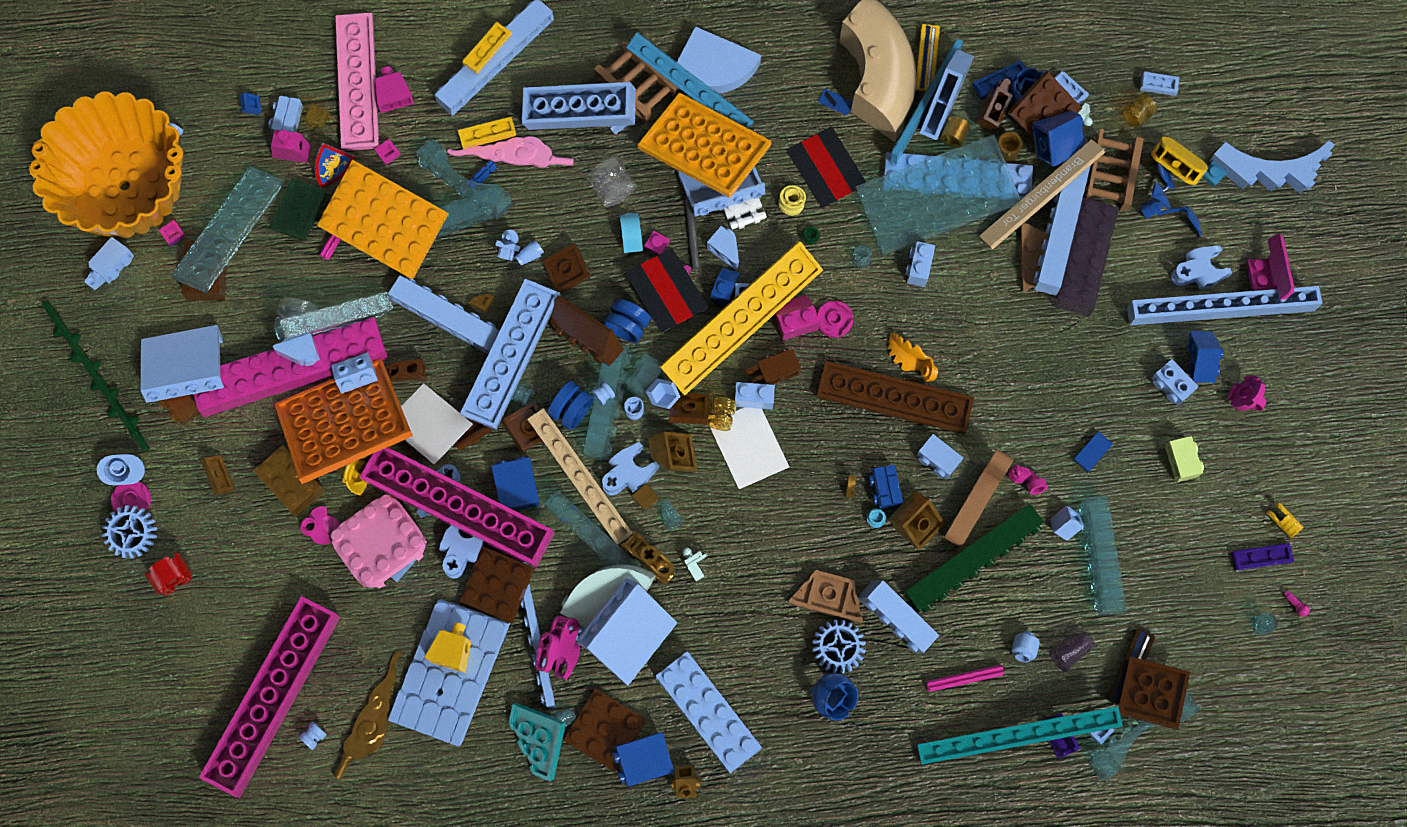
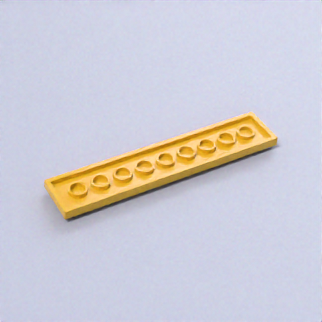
(741, 318)

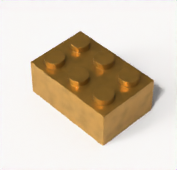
(282, 479)

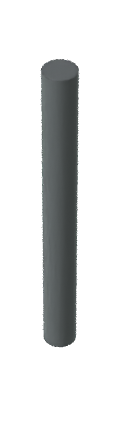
(692, 236)

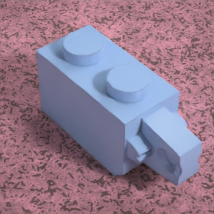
(108, 263)

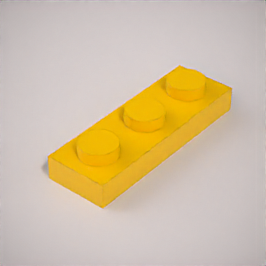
(487, 48)
(487, 133)

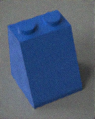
(1058, 137)

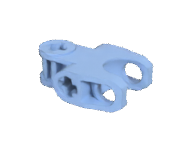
(1199, 269)
(626, 473)
(458, 551)

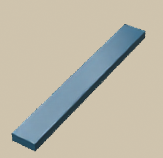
(685, 80)
(923, 106)

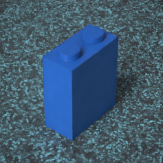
(516, 484)
(642, 759)

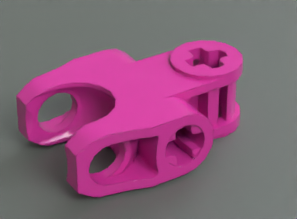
(559, 646)

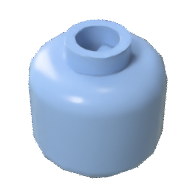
(1025, 646)

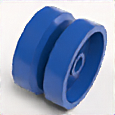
(627, 320)
(570, 405)

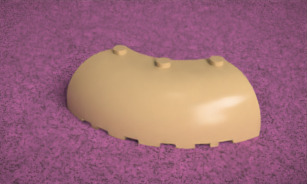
(884, 66)

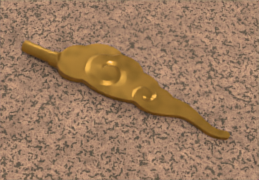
(371, 723)

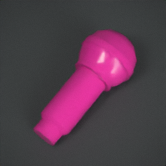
(1301, 608)

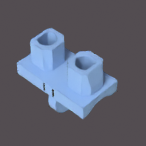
(508, 247)

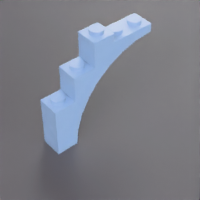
(1247, 169)

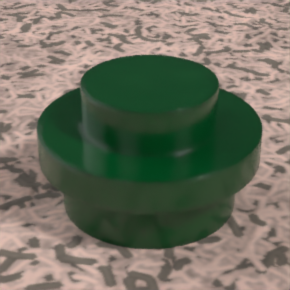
(810, 235)

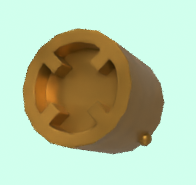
(954, 131)
(1010, 145)

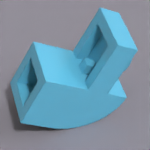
(631, 232)

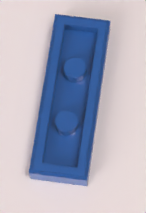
(987, 83)

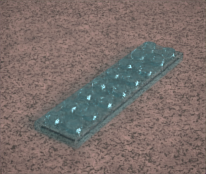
(227, 229)

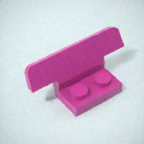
(1273, 271)

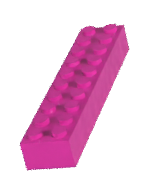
(273, 374)
(458, 505)
(269, 697)

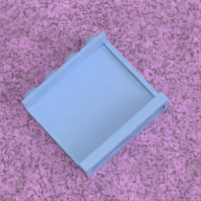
(705, 199)
(181, 363)
(627, 631)

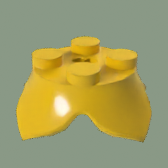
(351, 475)

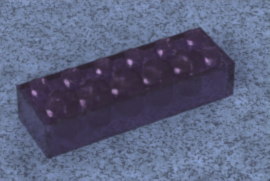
(1087, 257)

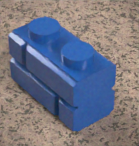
(886, 487)

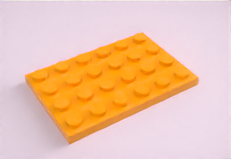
(704, 145)
(382, 219)

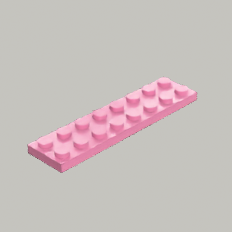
(357, 82)

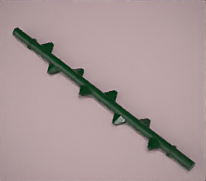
(98, 383)

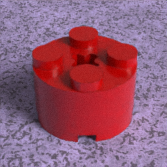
(168, 574)

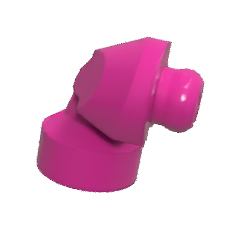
(1021, 474)

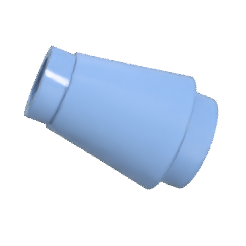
(529, 253)

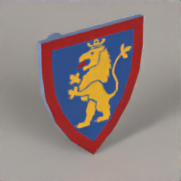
(331, 164)

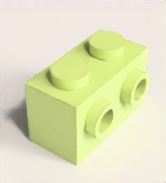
(1184, 459)

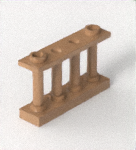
(643, 110)
(1127, 181)

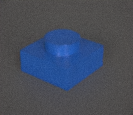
(250, 103)

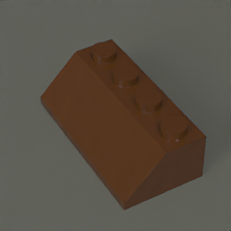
(585, 332)

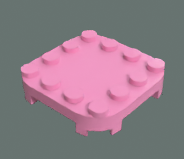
(378, 541)

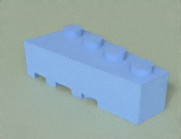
(898, 616)

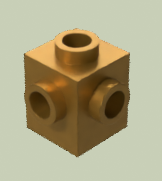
(685, 782)

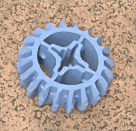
(130, 524)
(829, 647)

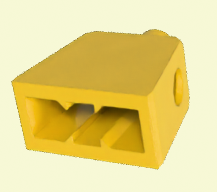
(450, 649)

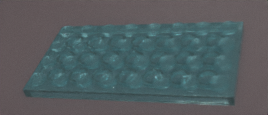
(938, 195)

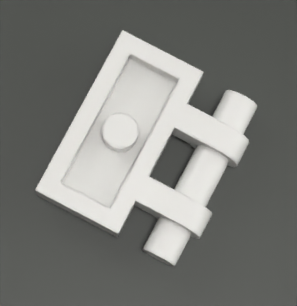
(748, 206)

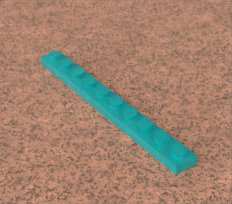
(1020, 735)

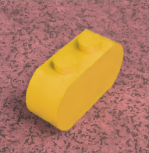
(1179, 160)

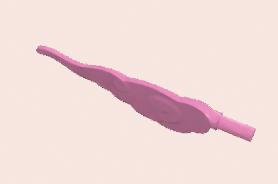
(516, 152)

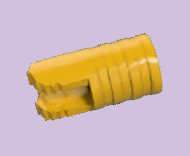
(1288, 524)

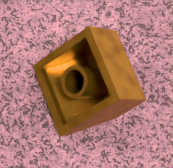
(917, 520)

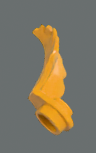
(911, 357)

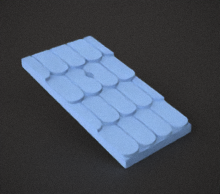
(442, 699)

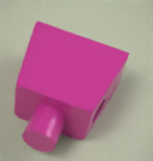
(392, 91)
(287, 146)

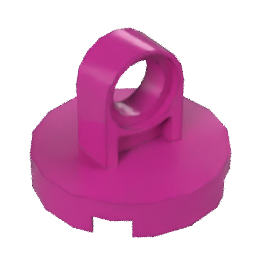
(1248, 394)

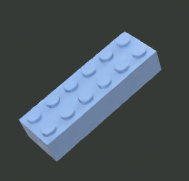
(579, 106)
(708, 712)

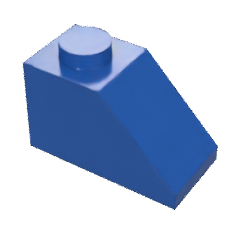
(724, 286)

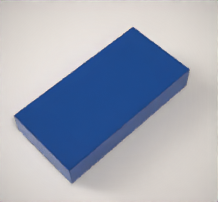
(1093, 452)

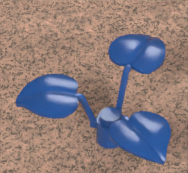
(1155, 204)

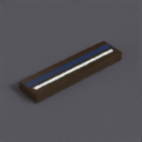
(1138, 648)

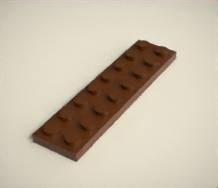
(895, 397)

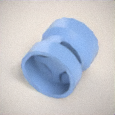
(634, 404)
(312, 735)

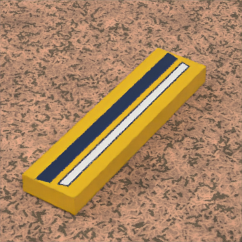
(927, 57)

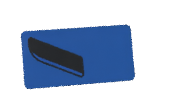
(835, 102)

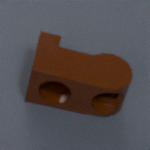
(407, 370)

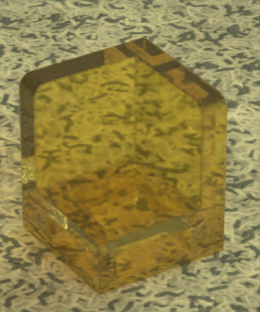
(317, 117)

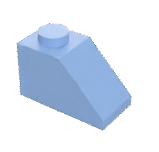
(724, 246)
(299, 350)

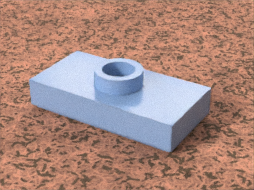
(1159, 83)
(1072, 87)

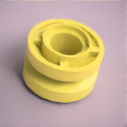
(794, 193)

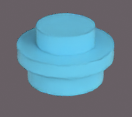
(876, 518)

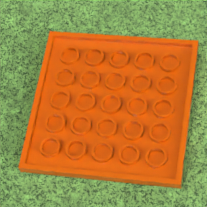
(338, 428)

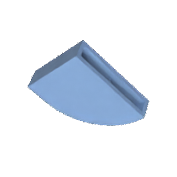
(718, 61)
(946, 94)

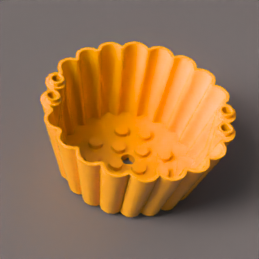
(99, 149)

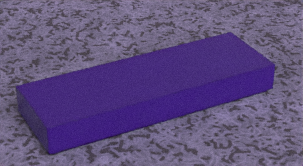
(1262, 557)

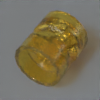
(1138, 112)
(722, 410)

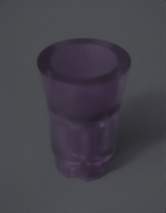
(1072, 650)

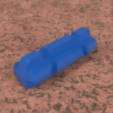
(483, 172)

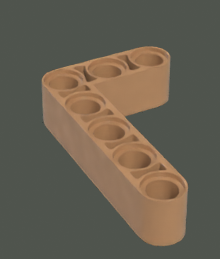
(978, 498)

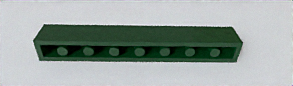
(973, 558)

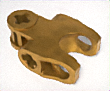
(641, 550)

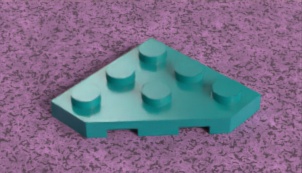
(538, 738)

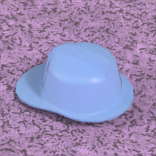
(120, 469)

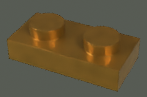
(218, 475)

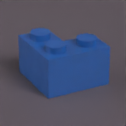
(1205, 356)

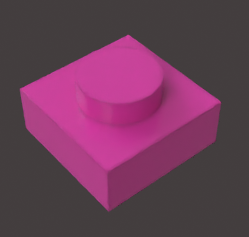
(387, 151)
(172, 233)
(657, 243)

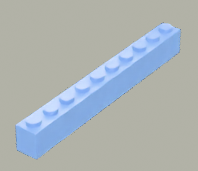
(1222, 306)

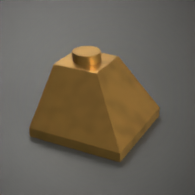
(673, 451)

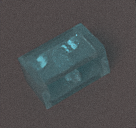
(645, 374)

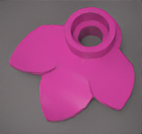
(322, 525)

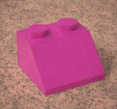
(797, 318)

